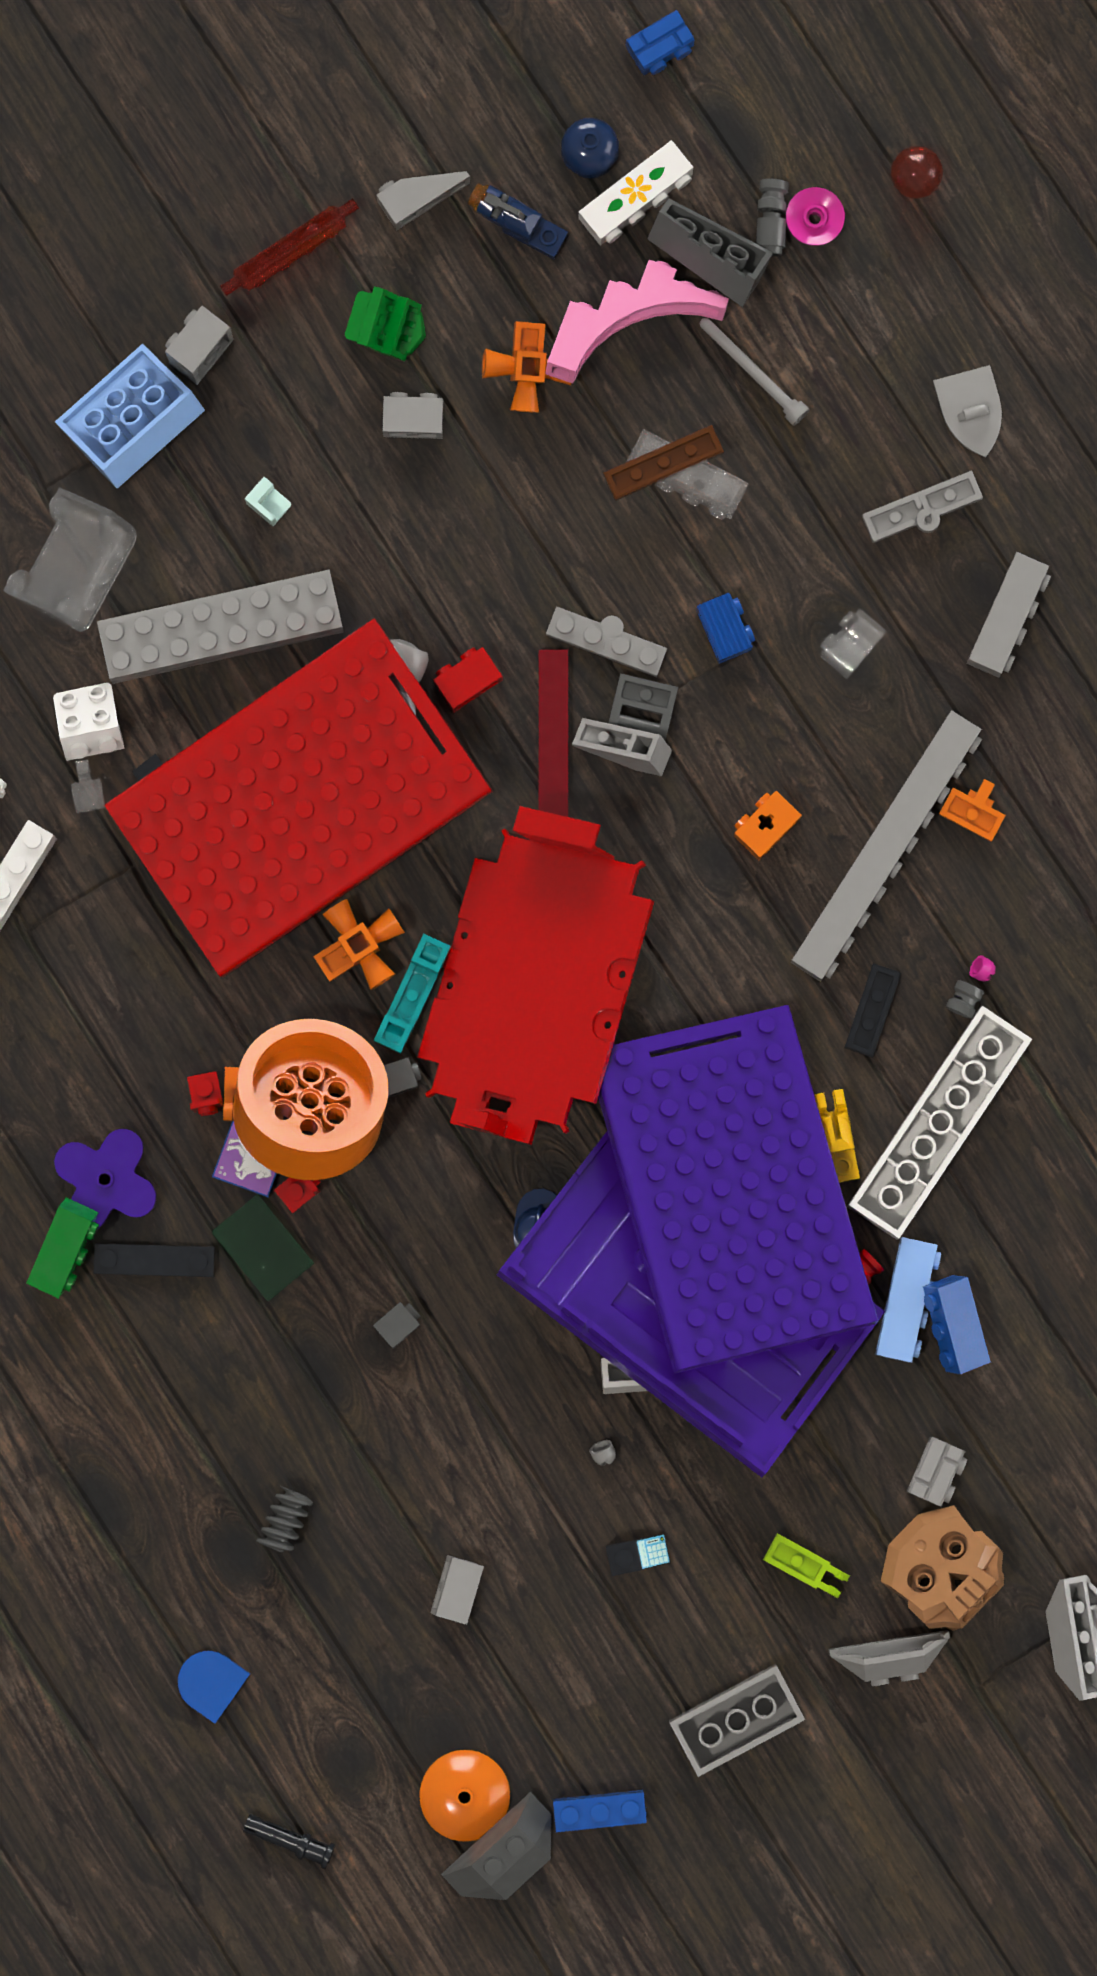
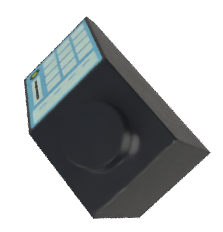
(637, 1554)

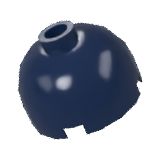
(589, 147)

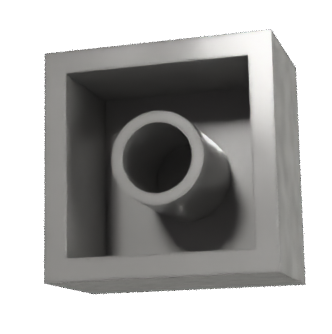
(198, 344)

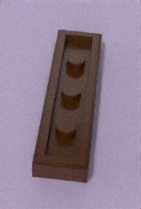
(663, 462)

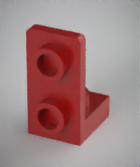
(205, 1093)
(297, 1192)

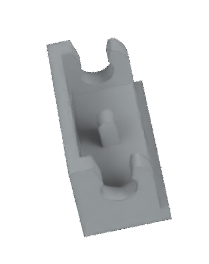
(457, 1589)

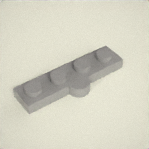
(922, 508)
(606, 640)

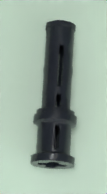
(302, 1845)

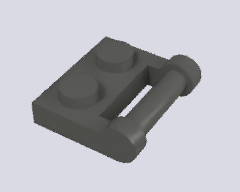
(644, 696)

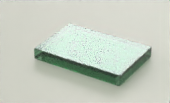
(262, 1247)

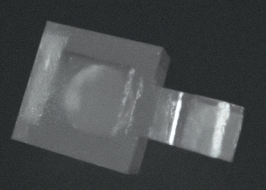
(87, 792)

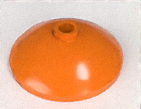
(458, 1773)

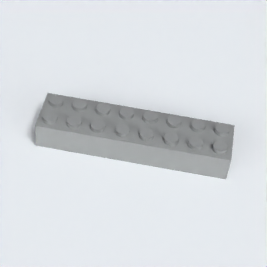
(220, 626)

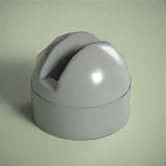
(603, 1452)

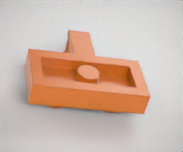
(974, 811)

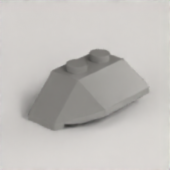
(1074, 1634)
(891, 1657)

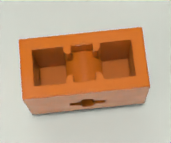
(783, 818)

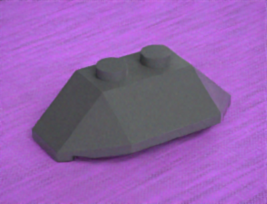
(505, 1853)

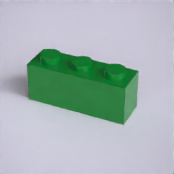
(63, 1248)

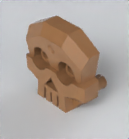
(926, 1552)

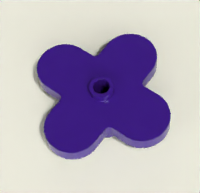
(117, 1158)

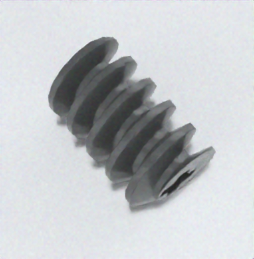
(285, 1520)

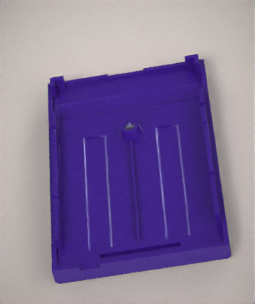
(733, 1190)
(591, 1279)

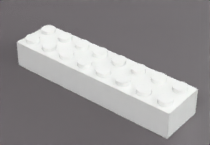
(939, 1122)

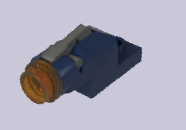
(518, 220)

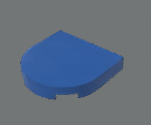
(210, 1682)

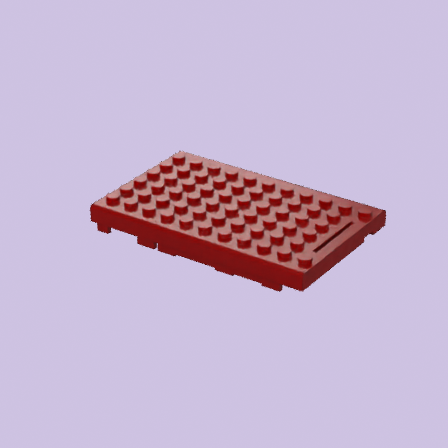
(297, 798)

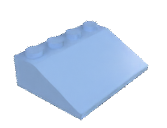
(130, 415)

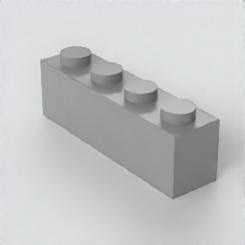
(1008, 615)

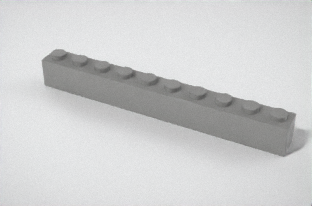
(886, 845)

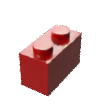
(467, 678)

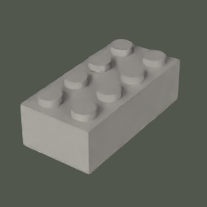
(736, 1720)

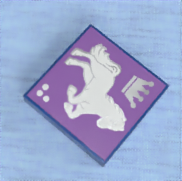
(241, 1169)

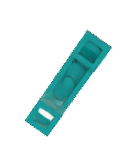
(412, 993)

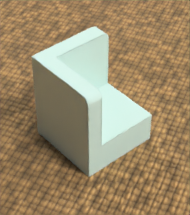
(267, 501)

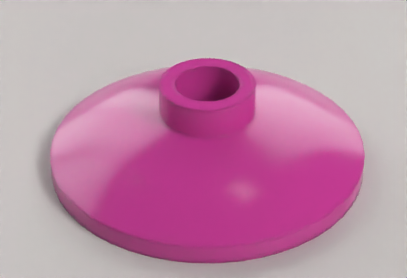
(815, 202)

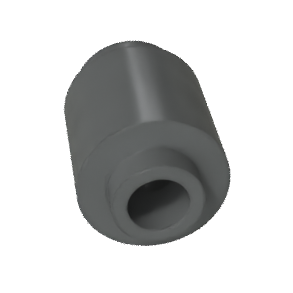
(771, 232)

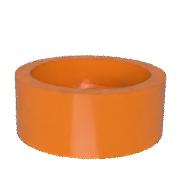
(340, 1065)

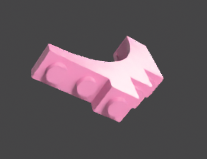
(621, 306)

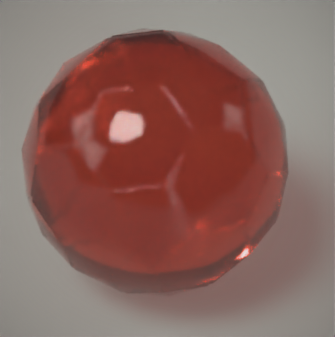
(916, 172)

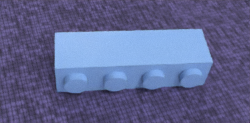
(905, 1300)

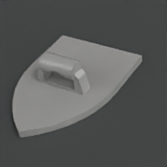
(971, 408)

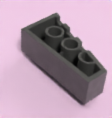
(710, 250)

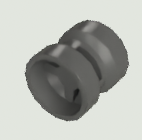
(773, 196)
(964, 999)

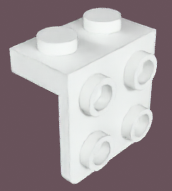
(88, 721)

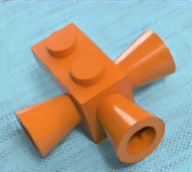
(525, 365)
(358, 945)

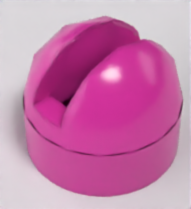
(982, 968)

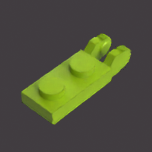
(802, 1564)

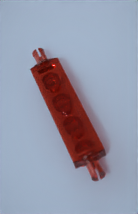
(290, 248)

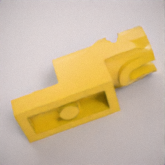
(839, 1135)

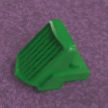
(386, 323)

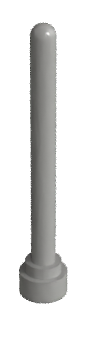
(794, 410)

